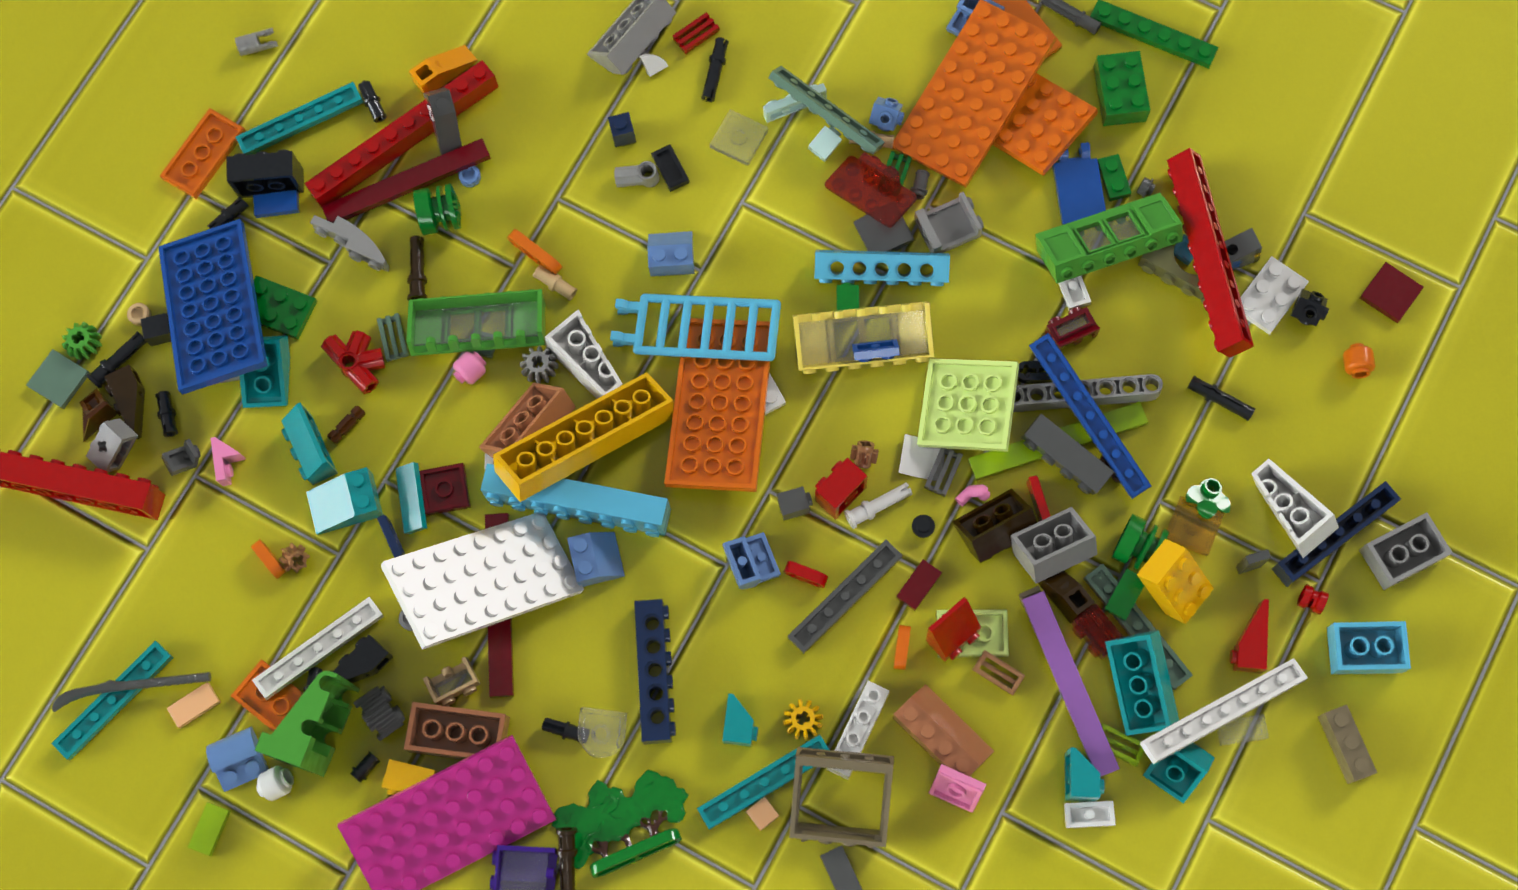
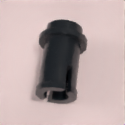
(364, 767)

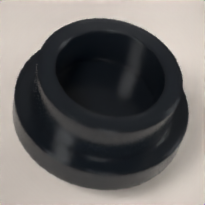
(923, 526)

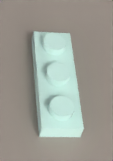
(777, 109)

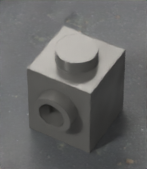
(794, 503)

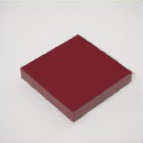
(1391, 292)
(445, 489)

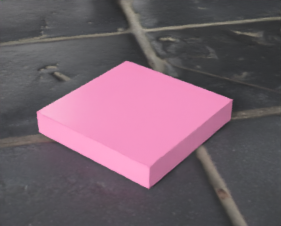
(957, 788)

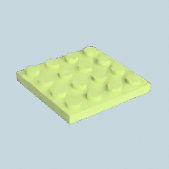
(968, 404)

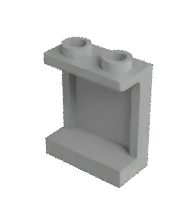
(949, 224)

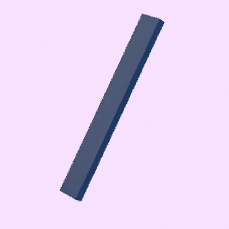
(1090, 416)

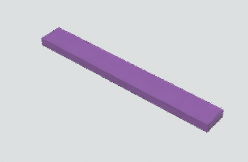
(1070, 683)

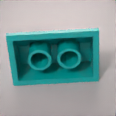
(307, 445)

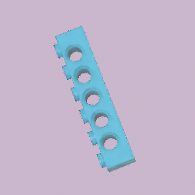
(938, 276)

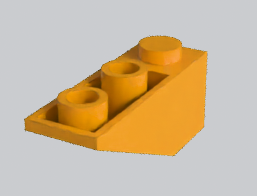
(442, 68)

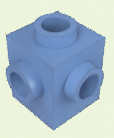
(886, 114)

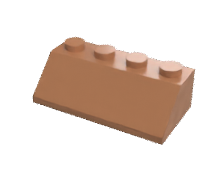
(532, 412)
(942, 732)

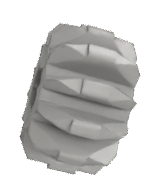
(541, 372)

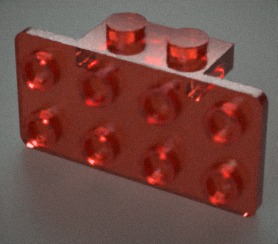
(871, 188)

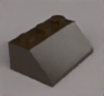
(991, 524)

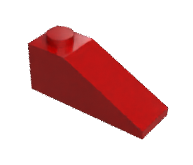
(1252, 646)

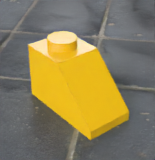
(403, 775)

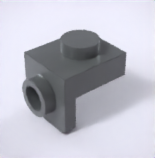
(181, 458)

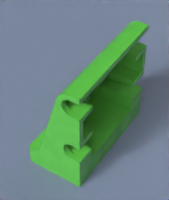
(303, 731)

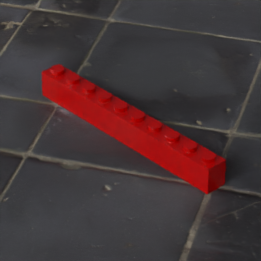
(397, 138)
(1209, 254)

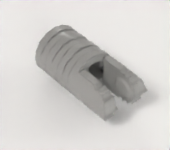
(250, 43)

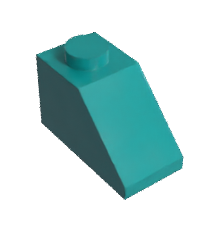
(738, 724)

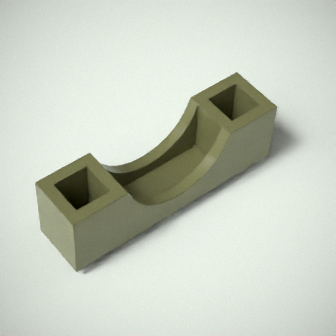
(1164, 265)

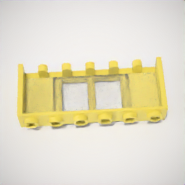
(828, 337)

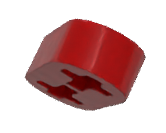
(805, 574)

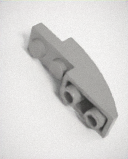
(355, 241)

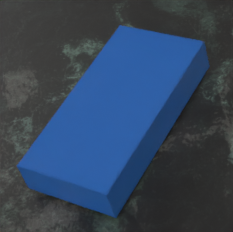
(276, 204)

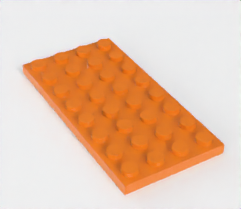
(973, 92)
(719, 413)

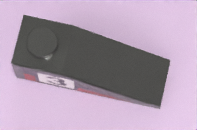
(443, 119)

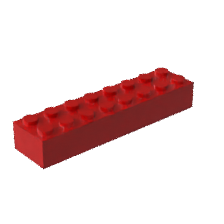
(80, 485)

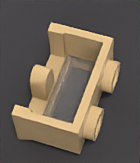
(452, 683)

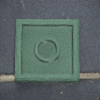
(58, 379)

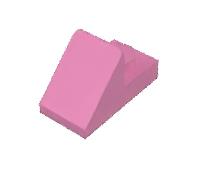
(222, 457)

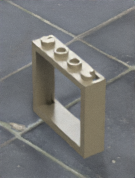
(848, 761)

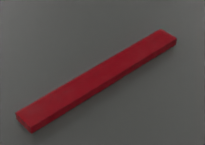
(407, 181)
(500, 641)

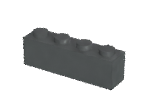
(1067, 455)

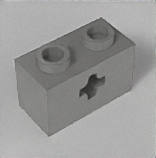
(111, 445)

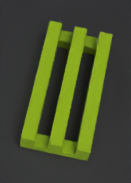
(1138, 754)

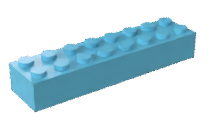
(587, 503)

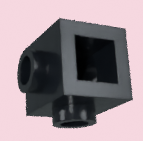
(1310, 307)

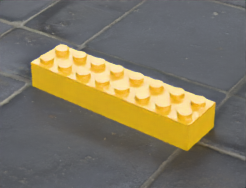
(583, 436)

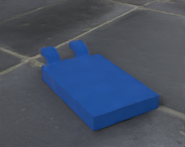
(1078, 185)

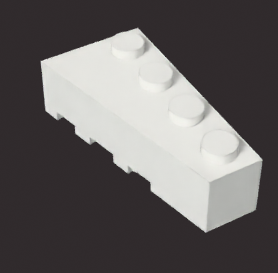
(582, 355)
(1295, 508)

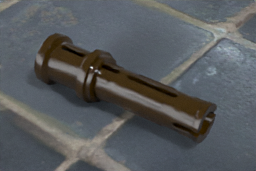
(417, 278)
(566, 853)

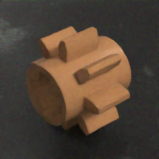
(864, 454)
(288, 554)

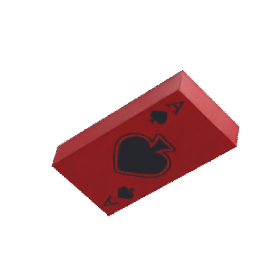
(1038, 498)

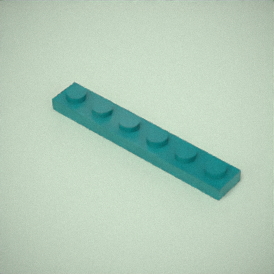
(299, 119)
(111, 703)
(755, 787)

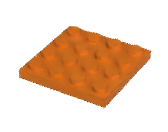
(1044, 124)

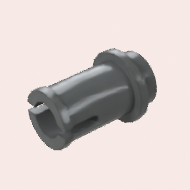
(920, 184)

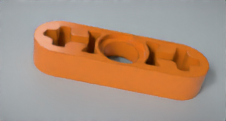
(534, 252)

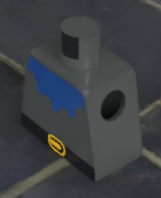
(1243, 249)

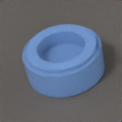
(470, 176)

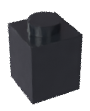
(156, 329)

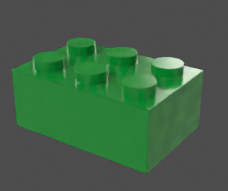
(1121, 88)

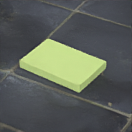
(992, 634)

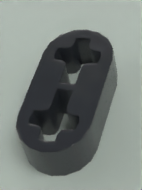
(1034, 378)

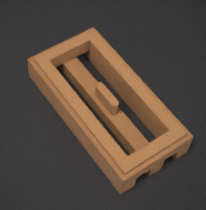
(1016, 683)

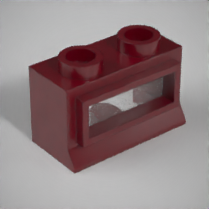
(1072, 327)

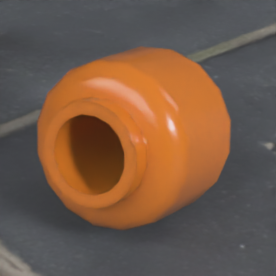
(1359, 361)

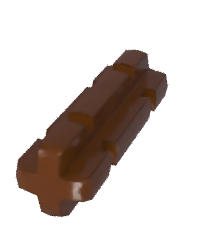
(346, 424)

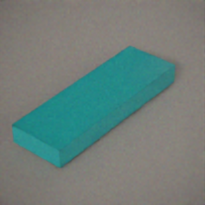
(411, 498)

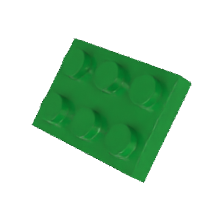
(282, 307)

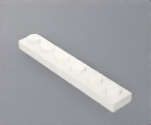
(317, 648)

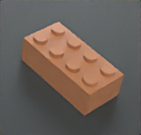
(453, 730)

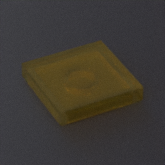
(1191, 529)

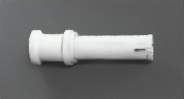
(868, 509)

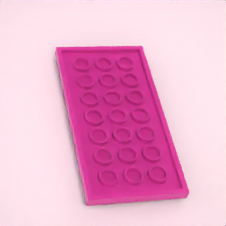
(448, 819)

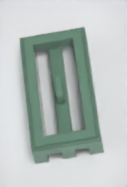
(388, 320)

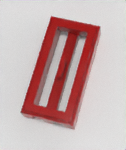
(690, 27)

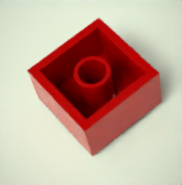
(840, 488)

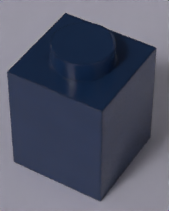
(622, 129)

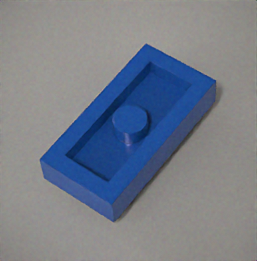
(879, 349)

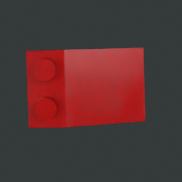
(954, 631)

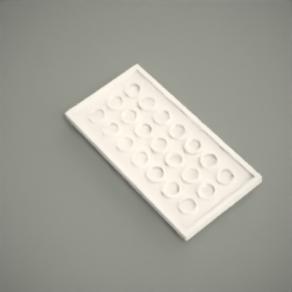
(481, 579)

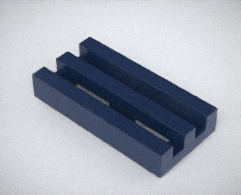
(391, 536)

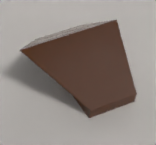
(95, 411)

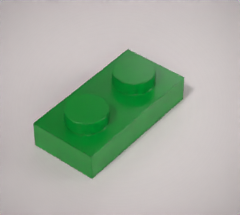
(1114, 177)

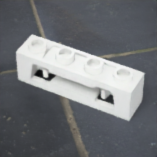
(861, 722)

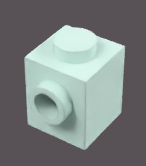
(825, 142)

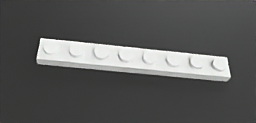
(1223, 711)

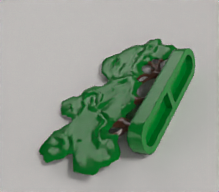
(613, 816)

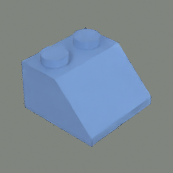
(670, 253)
(595, 557)

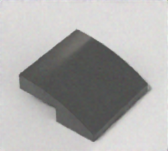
(882, 238)

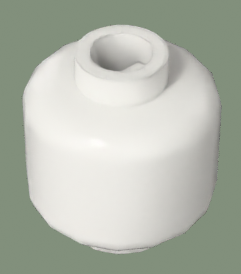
(274, 783)

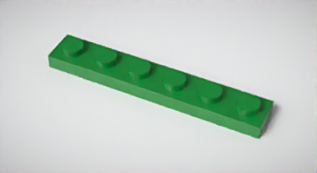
(1154, 34)

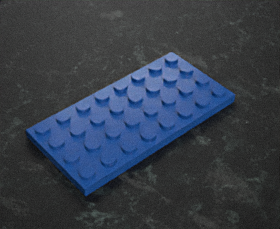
(212, 307)

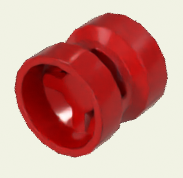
(1312, 599)

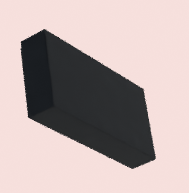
(670, 167)

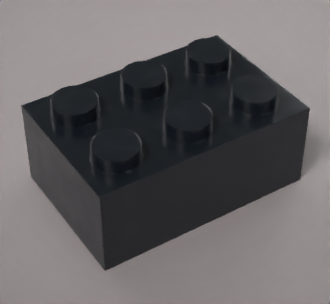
(264, 173)

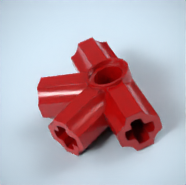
(356, 352)

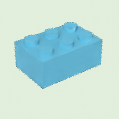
(1368, 647)

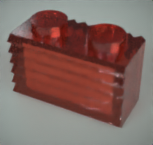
(1096, 630)

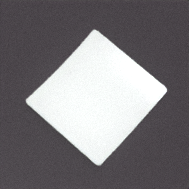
(918, 460)

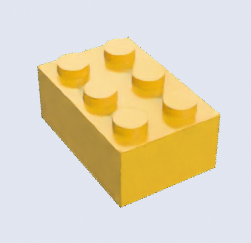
(1175, 581)

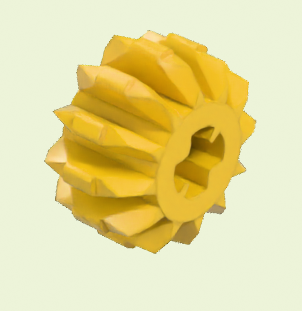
(798, 712)

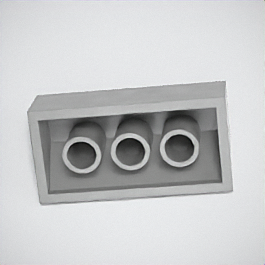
(631, 34)

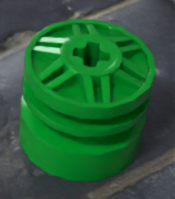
(437, 209)
(1137, 542)

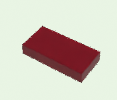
(919, 585)

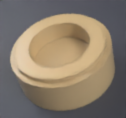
(137, 312)

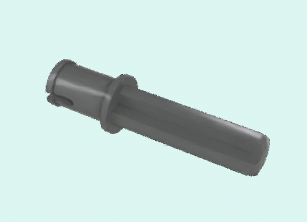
(1073, 14)

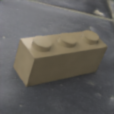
(1347, 744)

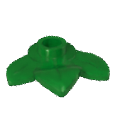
(1208, 498)

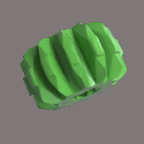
(81, 341)

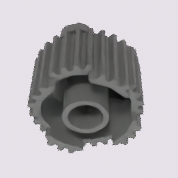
(379, 712)

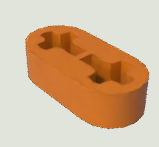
(268, 559)
(902, 647)

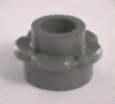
(1146, 187)

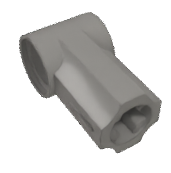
(634, 175)

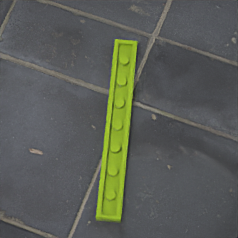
(1018, 454)

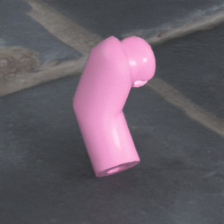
(973, 491)

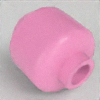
(469, 367)

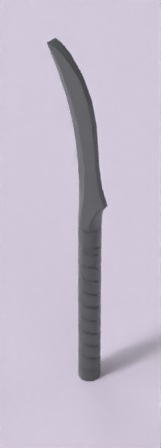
(112, 686)

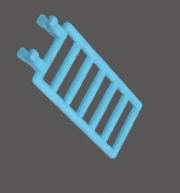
(636, 340)

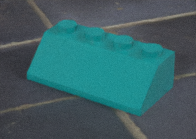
(1142, 682)

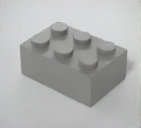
(1054, 545)
(1405, 551)

